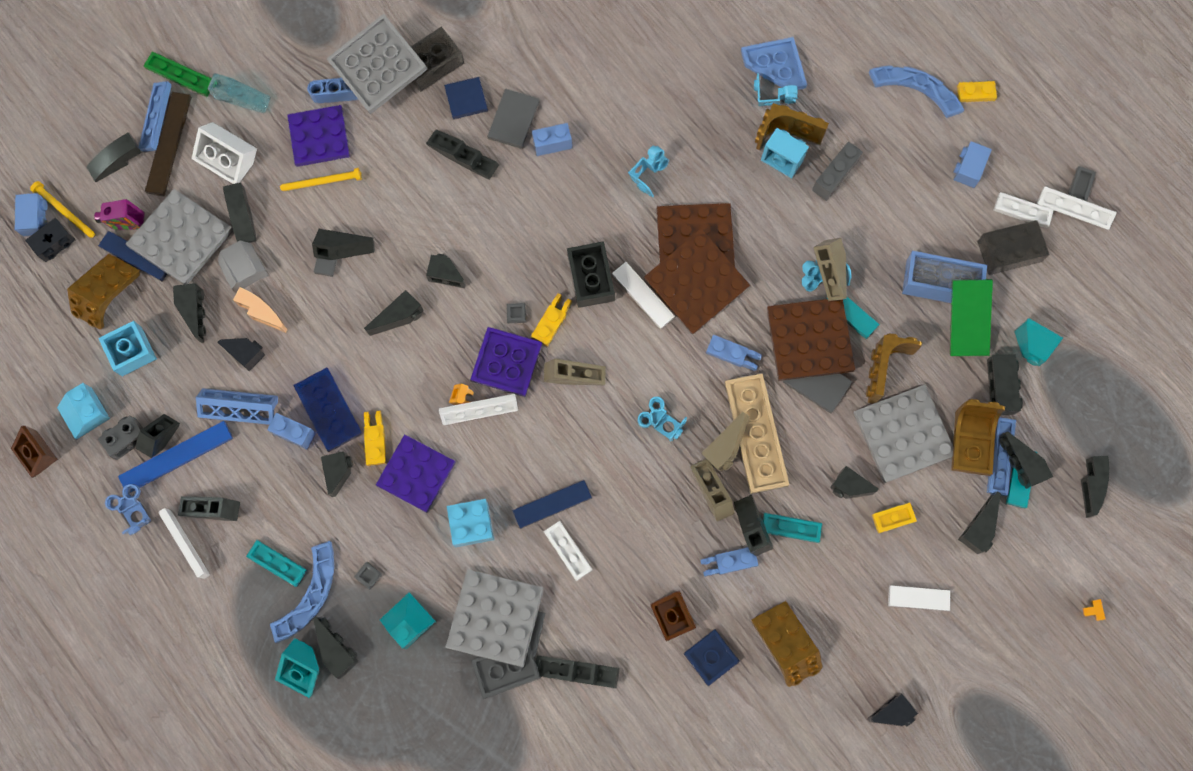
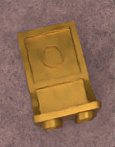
(793, 122)
(98, 287)
(886, 346)
(975, 437)
(788, 643)

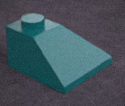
(1036, 342)
(407, 621)
(298, 668)

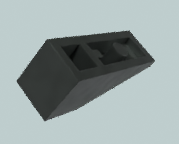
(398, 313)
(209, 508)
(983, 526)

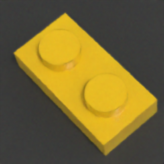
(976, 91)
(894, 518)

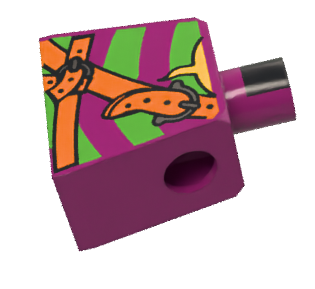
(120, 215)

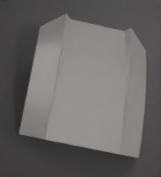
(241, 265)

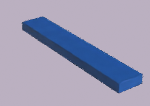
(177, 456)

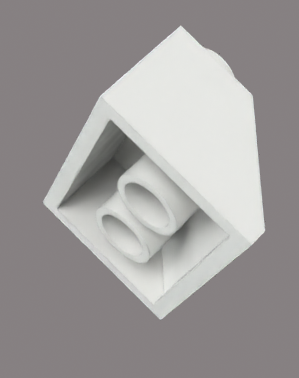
(223, 152)

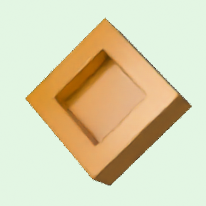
(459, 393)
(1096, 610)

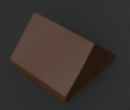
(32, 451)
(673, 616)

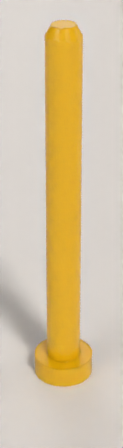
(322, 180)
(38, 187)

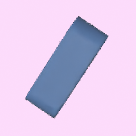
(326, 87)

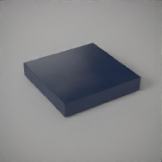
(466, 98)
(711, 657)

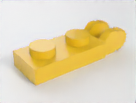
(551, 321)
(374, 440)

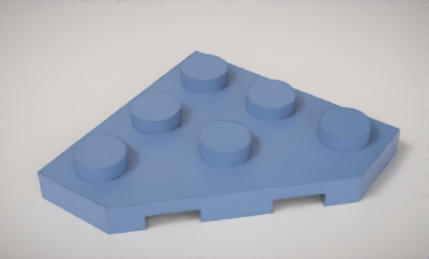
(776, 62)

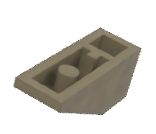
(832, 266)
(573, 373)
(726, 445)
(713, 490)

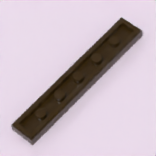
(168, 144)

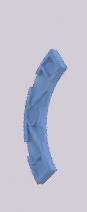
(919, 81)
(314, 597)

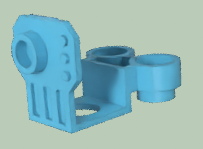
(787, 93)
(655, 162)
(813, 276)
(658, 417)

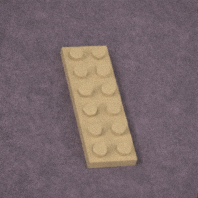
(760, 441)

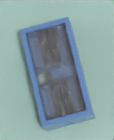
(932, 275)

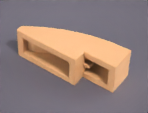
(258, 309)

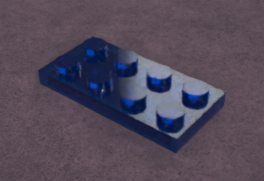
(327, 409)

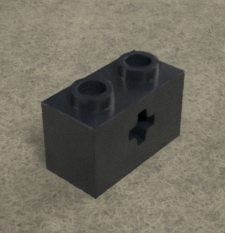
(50, 240)

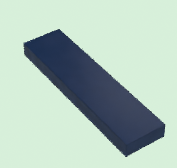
(117, 246)
(552, 504)

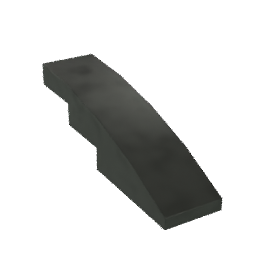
(462, 154)
(577, 671)

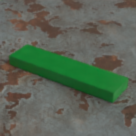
(178, 73)

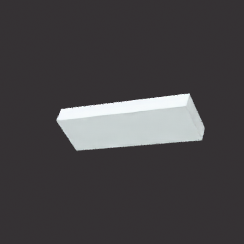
(1023, 209)
(567, 550)
(919, 598)

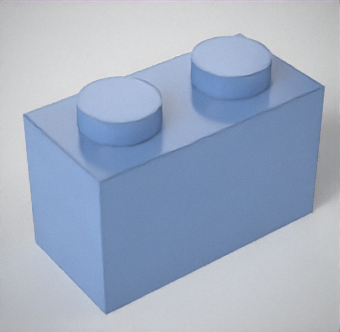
(552, 139)
(972, 164)
(30, 213)
(291, 431)

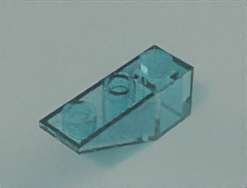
(237, 93)

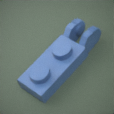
(732, 352)
(731, 562)

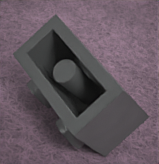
(121, 438)

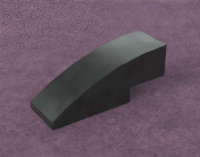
(113, 157)
(239, 212)
(1095, 484)

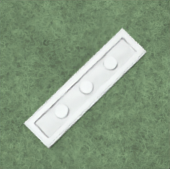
(1076, 208)
(643, 295)
(478, 409)
(184, 543)

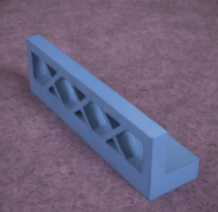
(236, 400)

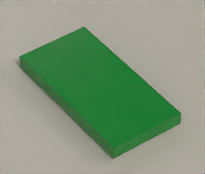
(971, 317)

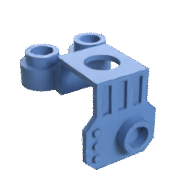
(127, 505)

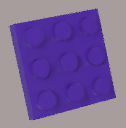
(318, 135)
(506, 361)
(415, 473)

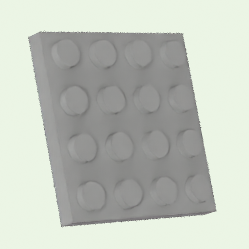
(377, 63)
(179, 237)
(904, 433)
(495, 618)

